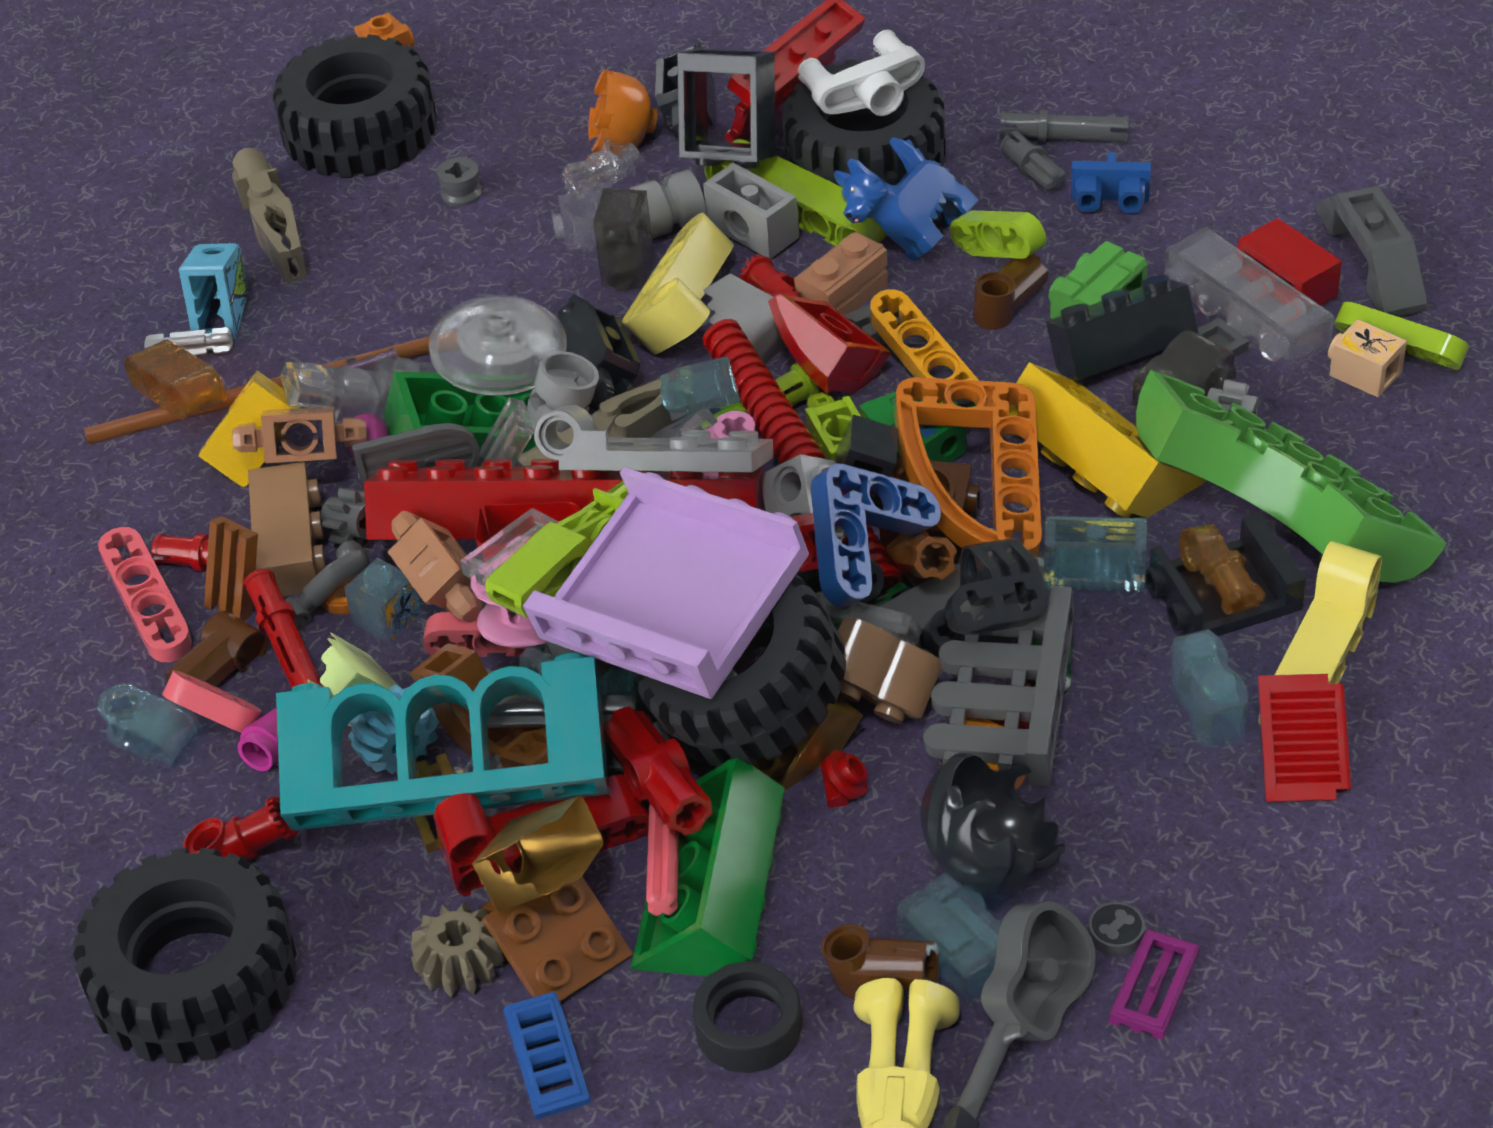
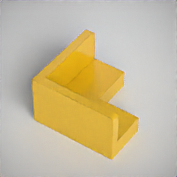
(257, 396)

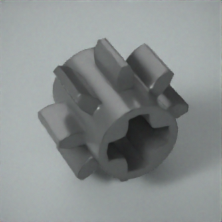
(345, 516)

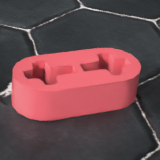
(210, 701)

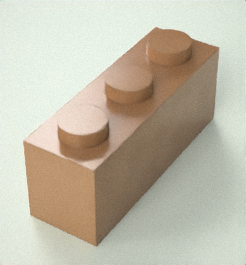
(287, 525)

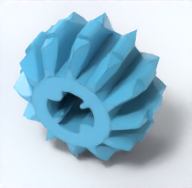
(375, 736)

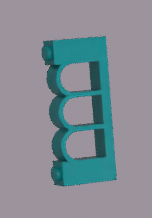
(314, 722)

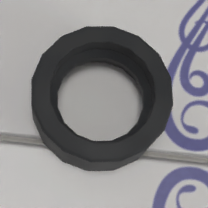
(752, 1052)

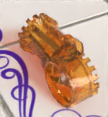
(1205, 551)

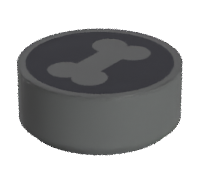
(1116, 928)

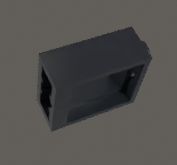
(693, 105)

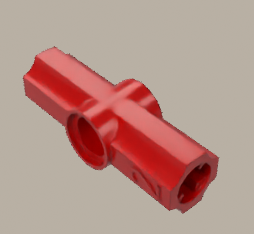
(657, 771)

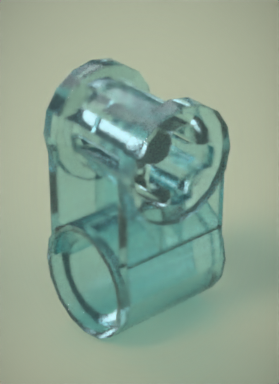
(147, 723)

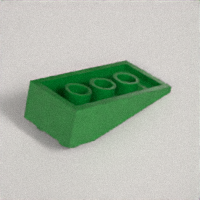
(429, 399)

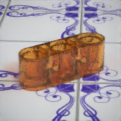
(175, 379)

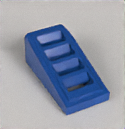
(534, 1023)

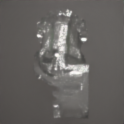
(601, 168)

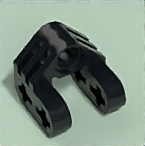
(989, 578)

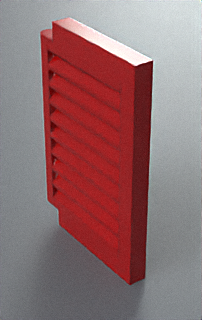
(1303, 737)

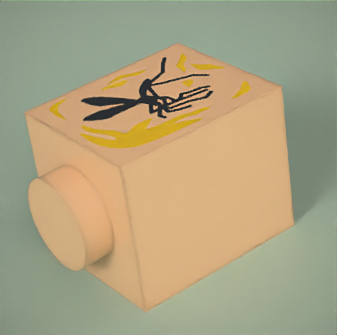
(1367, 357)

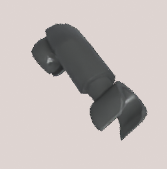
(349, 563)

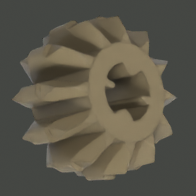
(455, 950)

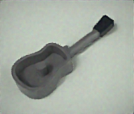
(1038, 972)

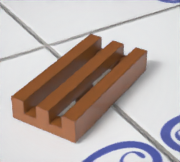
(224, 567)

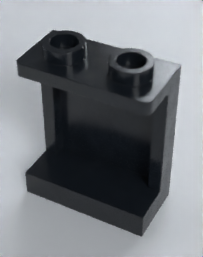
(1197, 605)

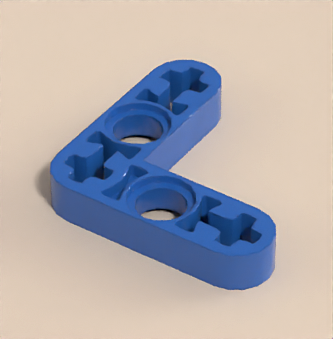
(845, 569)

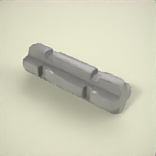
(198, 341)

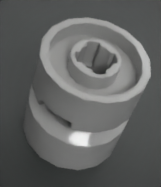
(673, 202)
(559, 382)

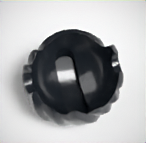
(984, 829)

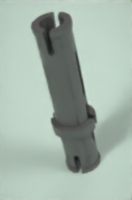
(1064, 127)

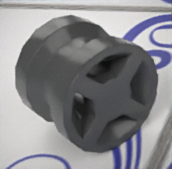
(459, 181)

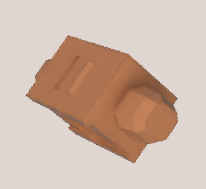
(249, 437)
(432, 565)

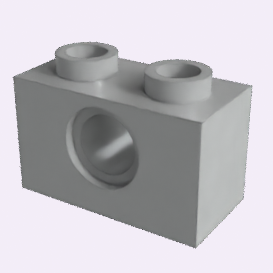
(752, 210)

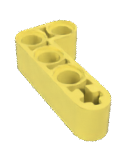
(670, 301)
(1335, 619)

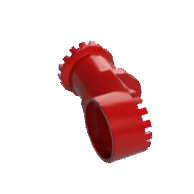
(764, 276)
(241, 835)

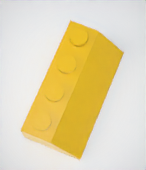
(1101, 446)

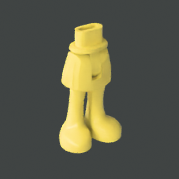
(909, 1093)

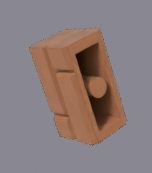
(846, 274)

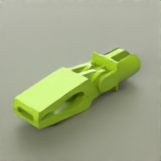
(552, 553)

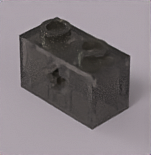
(623, 238)

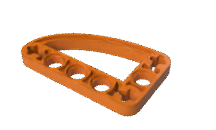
(990, 412)

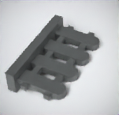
(1011, 702)

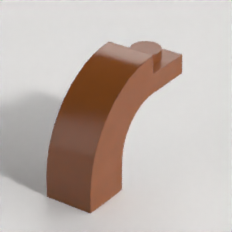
(514, 745)

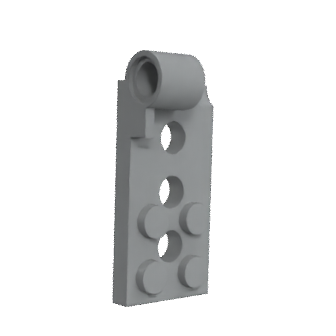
(690, 452)

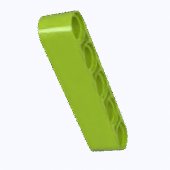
(818, 200)

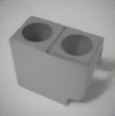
(751, 310)

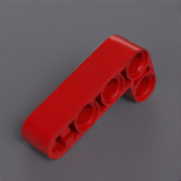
(466, 831)

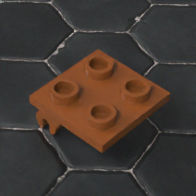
(558, 940)

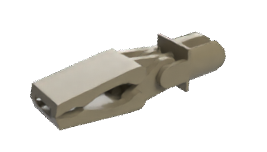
(269, 209)
(627, 415)

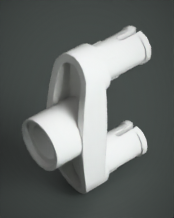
(870, 84)

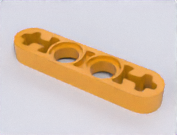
(914, 323)

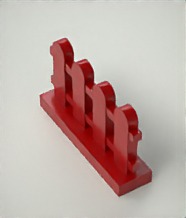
(812, 37)

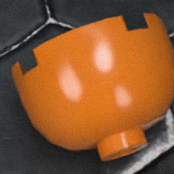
(620, 111)

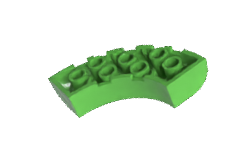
(1281, 476)

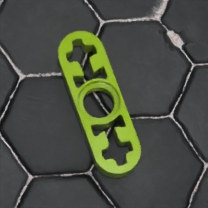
(998, 234)
(1421, 340)

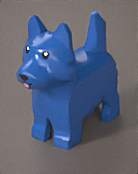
(910, 206)

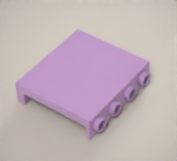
(673, 584)

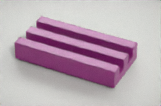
(1140, 1020)

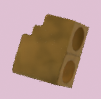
(557, 849)

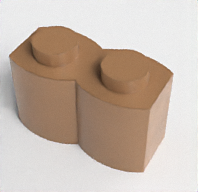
(886, 671)

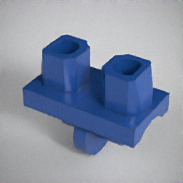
(1110, 181)

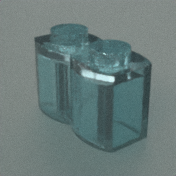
(1208, 689)

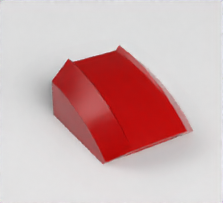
(827, 344)

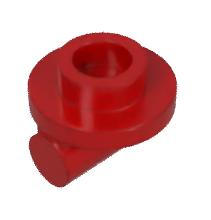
(843, 778)

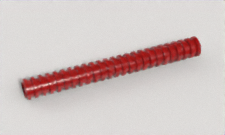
(775, 414)

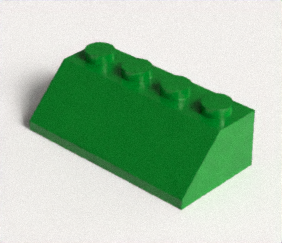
(719, 878)

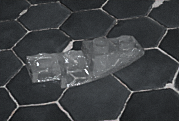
(347, 389)

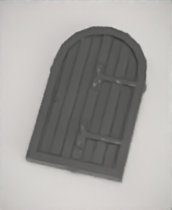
(421, 444)

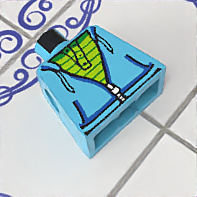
(215, 273)

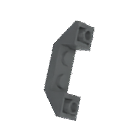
(1394, 268)

